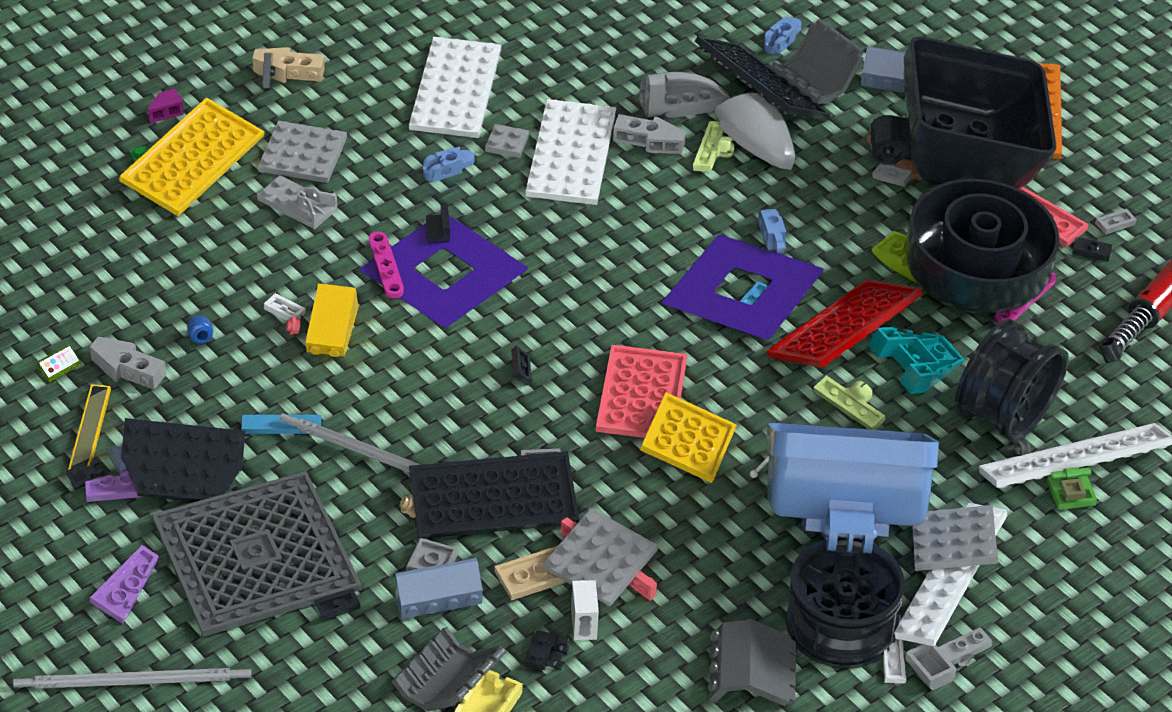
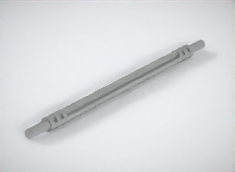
(349, 443)
(132, 678)

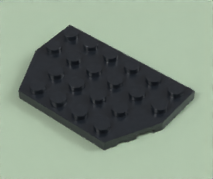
(181, 459)

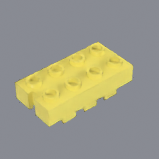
(491, 695)

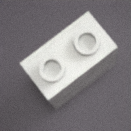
(584, 610)

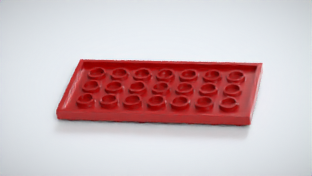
(844, 323)

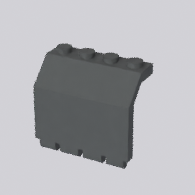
(821, 64)
(754, 660)
(444, 672)

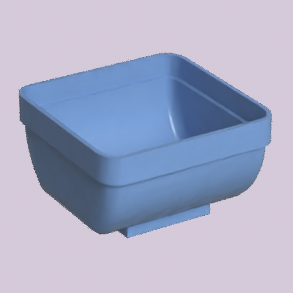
(849, 479)

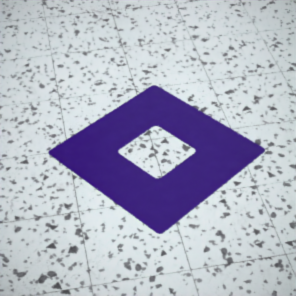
(491, 272)
(789, 284)

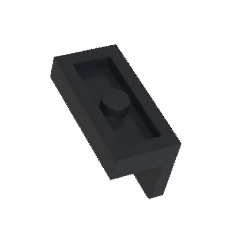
(438, 225)

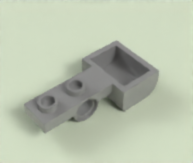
(936, 663)

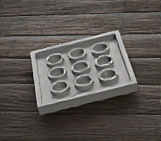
(302, 151)
(955, 538)
(601, 552)

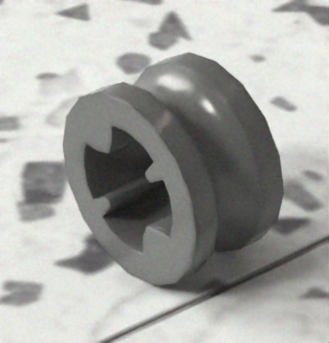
(1022, 447)

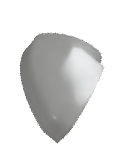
(679, 94)
(757, 128)

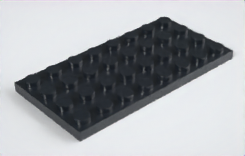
(761, 78)
(493, 494)

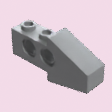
(655, 135)
(122, 360)

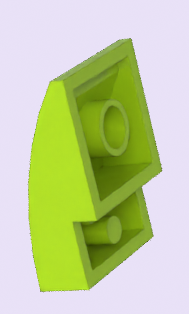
(892, 253)

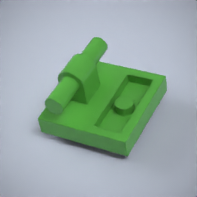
(1054, 481)

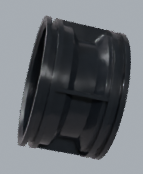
(1011, 380)
(850, 604)

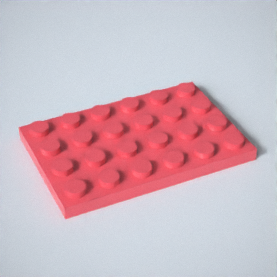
(635, 388)

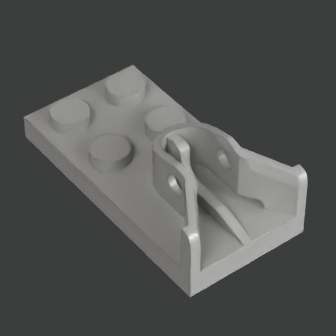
(299, 202)

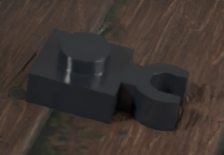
(80, 474)

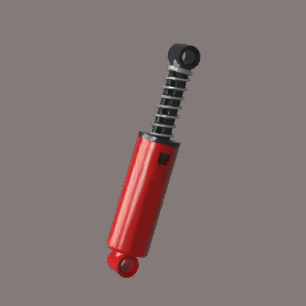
(1144, 312)

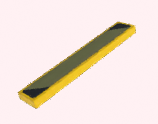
(90, 425)

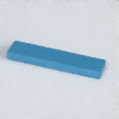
(272, 425)

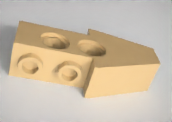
(290, 64)

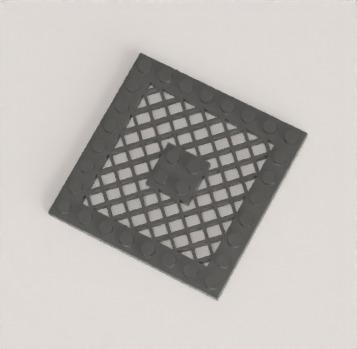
(255, 553)

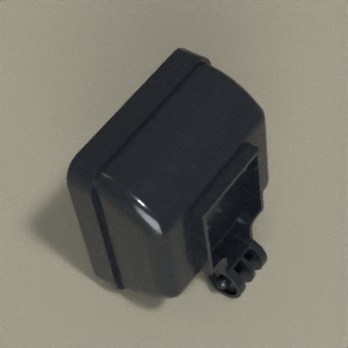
(969, 116)

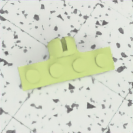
(712, 146)
(851, 401)

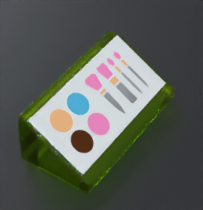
(58, 363)

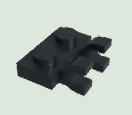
(541, 649)

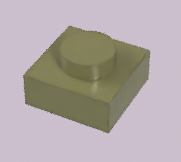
(1073, 489)

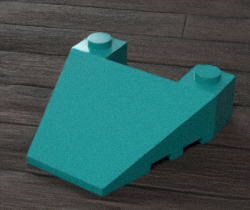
(923, 357)

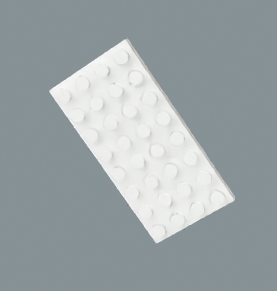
(455, 87)
(571, 152)

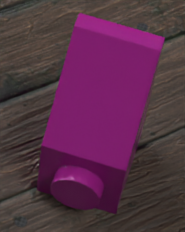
(165, 106)

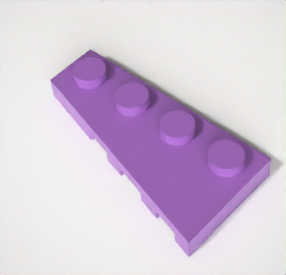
(110, 488)
(124, 586)

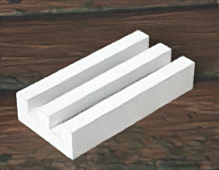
(282, 310)

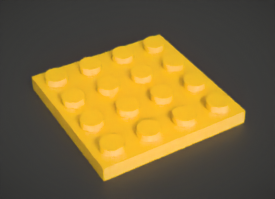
(688, 437)

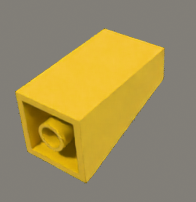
(332, 320)

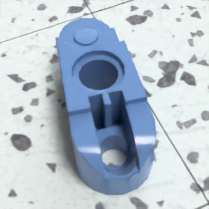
(781, 35)
(447, 163)
(772, 230)

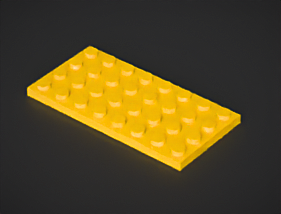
(191, 156)

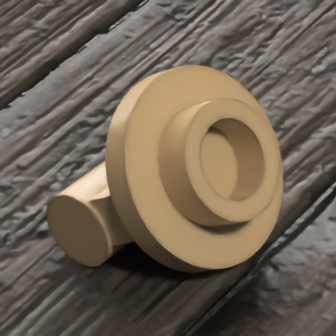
(407, 505)

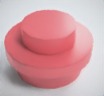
(293, 325)

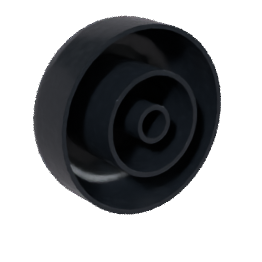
(981, 245)

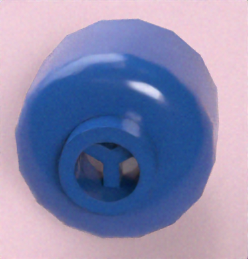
(200, 329)

